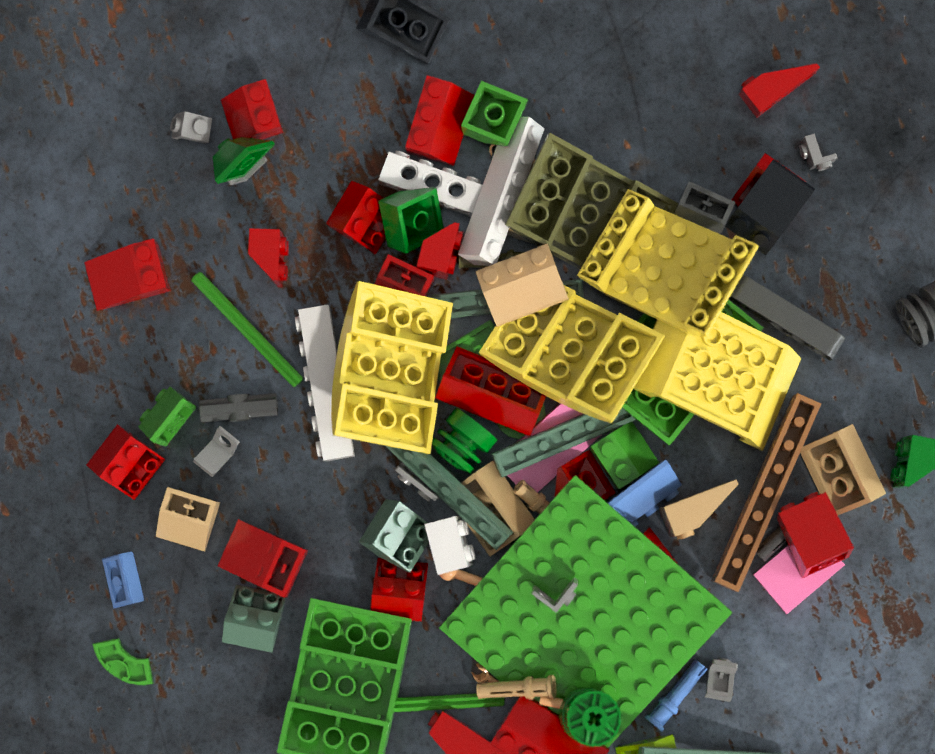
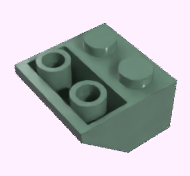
(396, 535)
(253, 618)

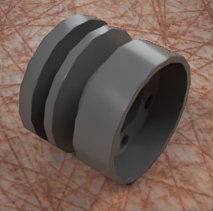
(918, 315)

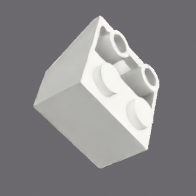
(450, 544)

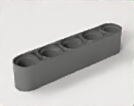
(787, 318)

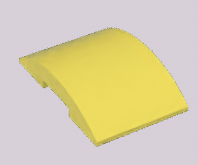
(575, 354)
(389, 367)

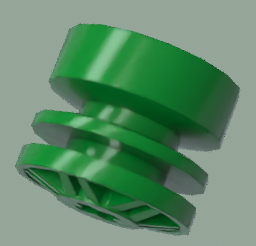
(463, 441)
(575, 713)

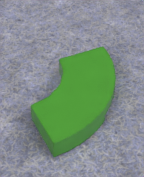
(122, 664)

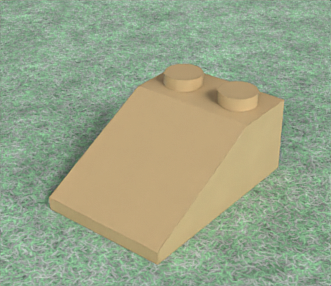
(693, 511)

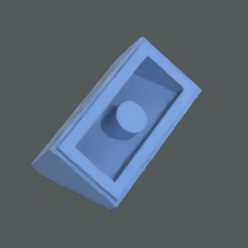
(123, 579)

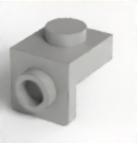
(191, 127)
(810, 151)
(720, 679)

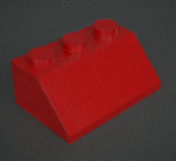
(438, 121)

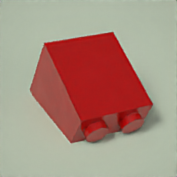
(814, 534)

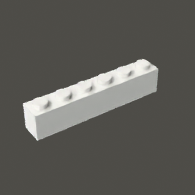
(499, 193)
(321, 352)

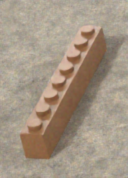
(766, 492)

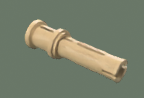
(529, 687)

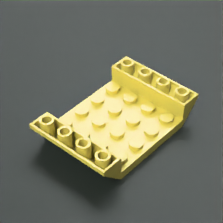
(666, 265)
(727, 378)

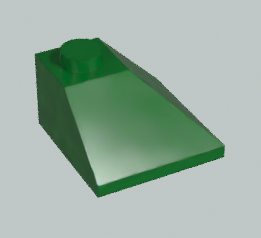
(238, 157)

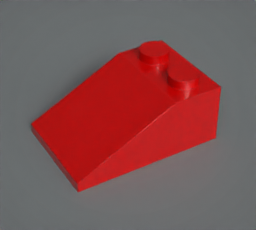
(127, 274)

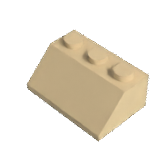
(522, 285)
(842, 470)
(501, 501)

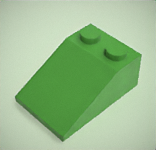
(166, 416)

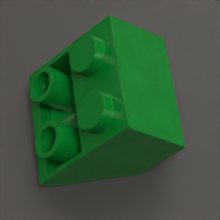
(914, 460)

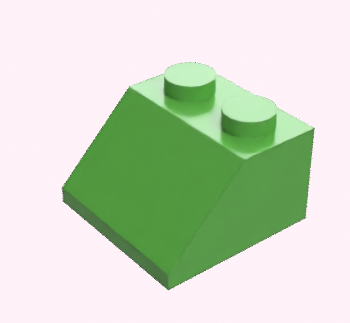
(493, 115)
(624, 455)

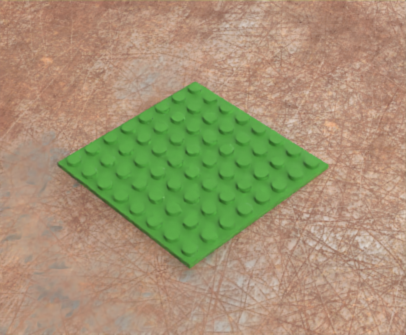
(623, 631)

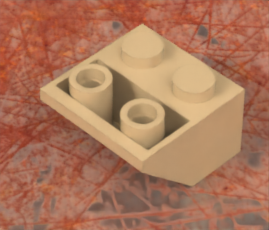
(186, 518)

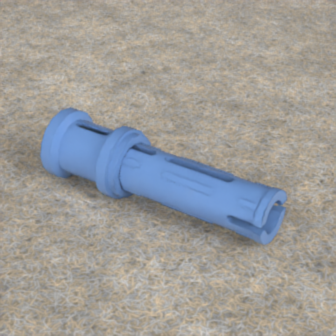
(668, 705)

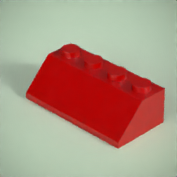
(489, 392)
(537, 730)

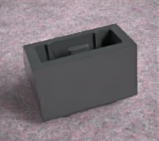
(704, 207)

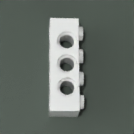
(392, 178)

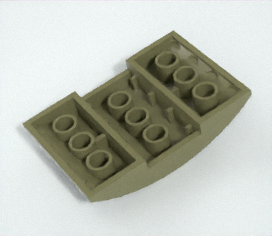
(572, 200)

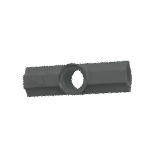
(238, 407)

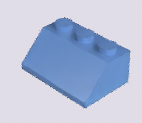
(646, 492)

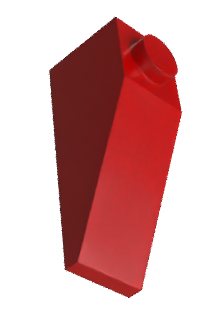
(773, 86)

